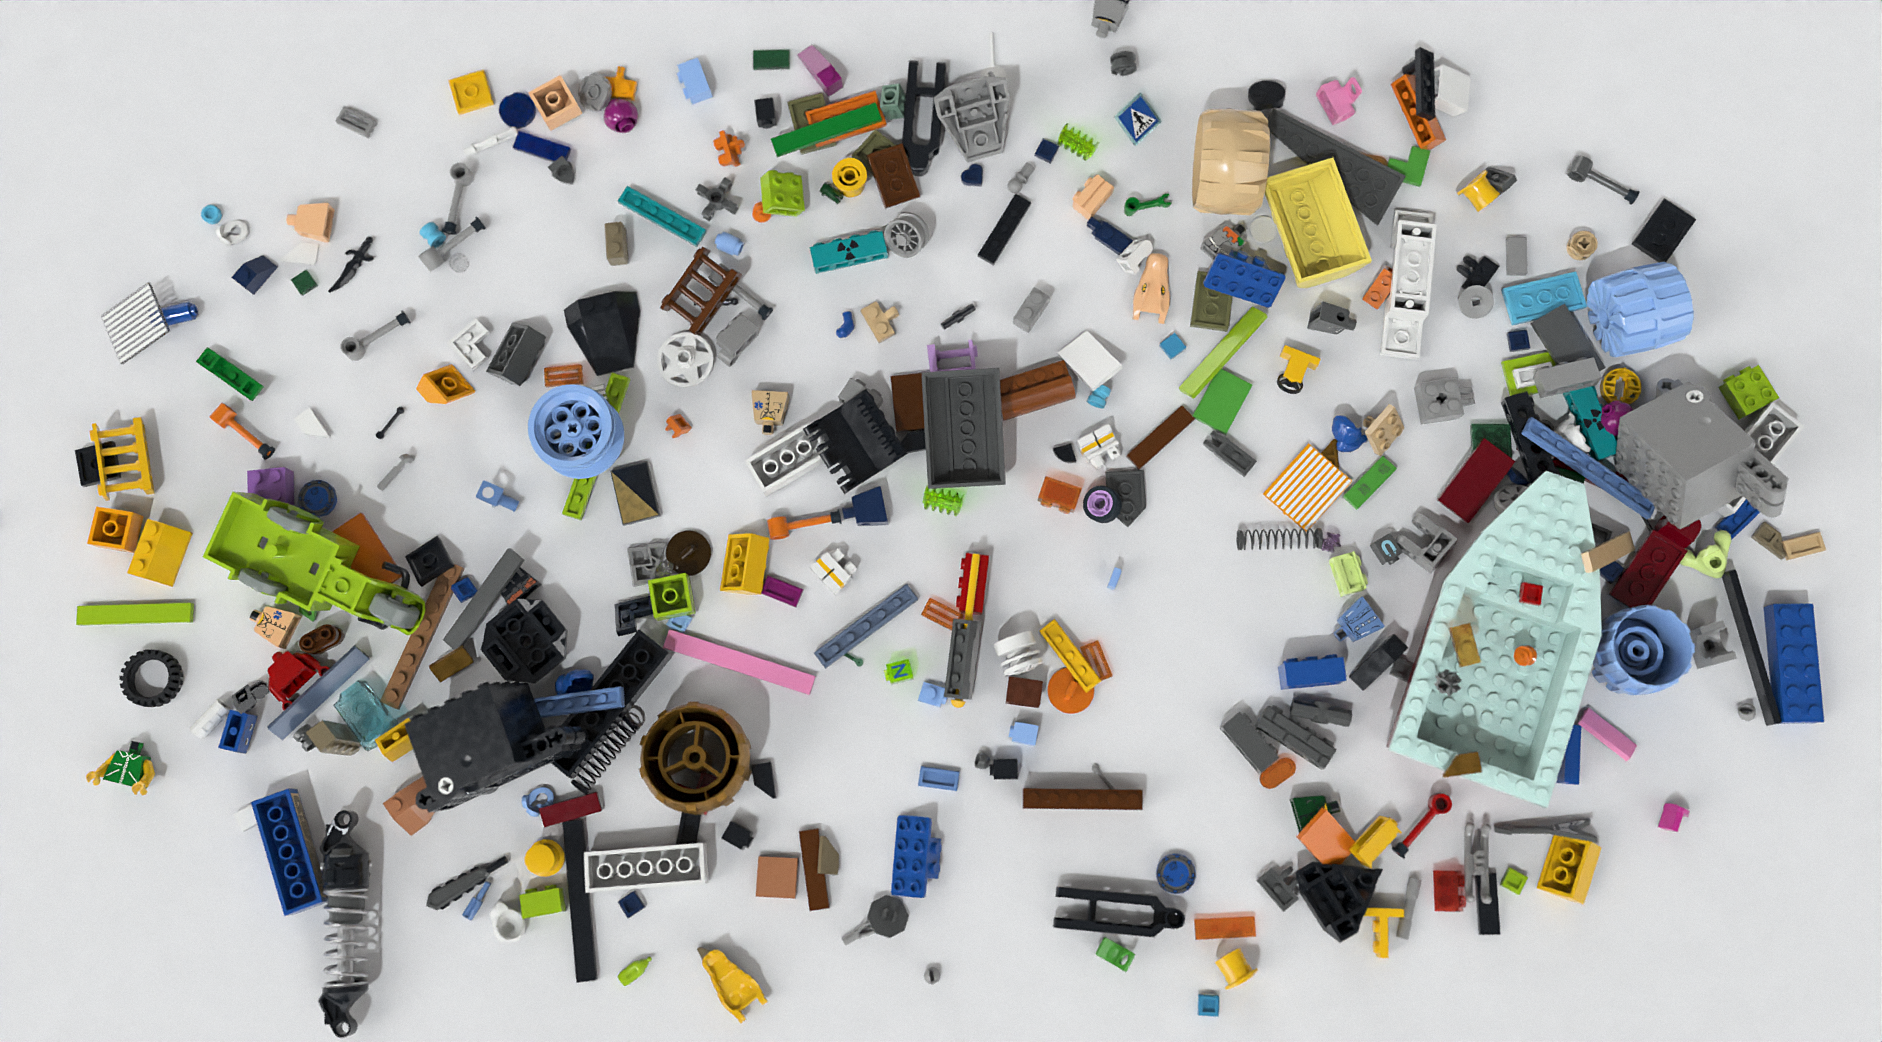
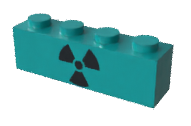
(848, 252)
(1587, 412)

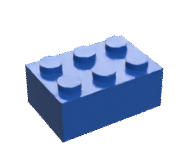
(1312, 672)

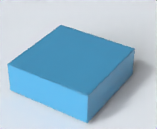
(1172, 346)
(1208, 1005)

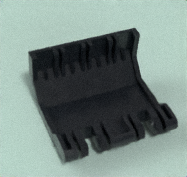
(857, 440)

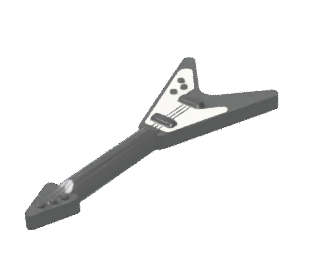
(1568, 829)

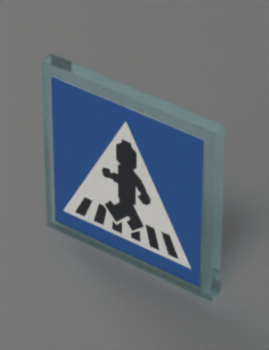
(1137, 119)

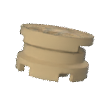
(1582, 245)

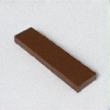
(1160, 437)
(815, 882)

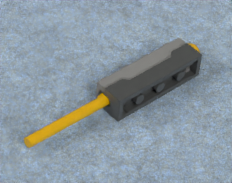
(964, 647)

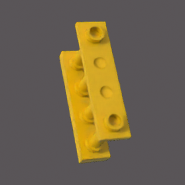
(143, 464)

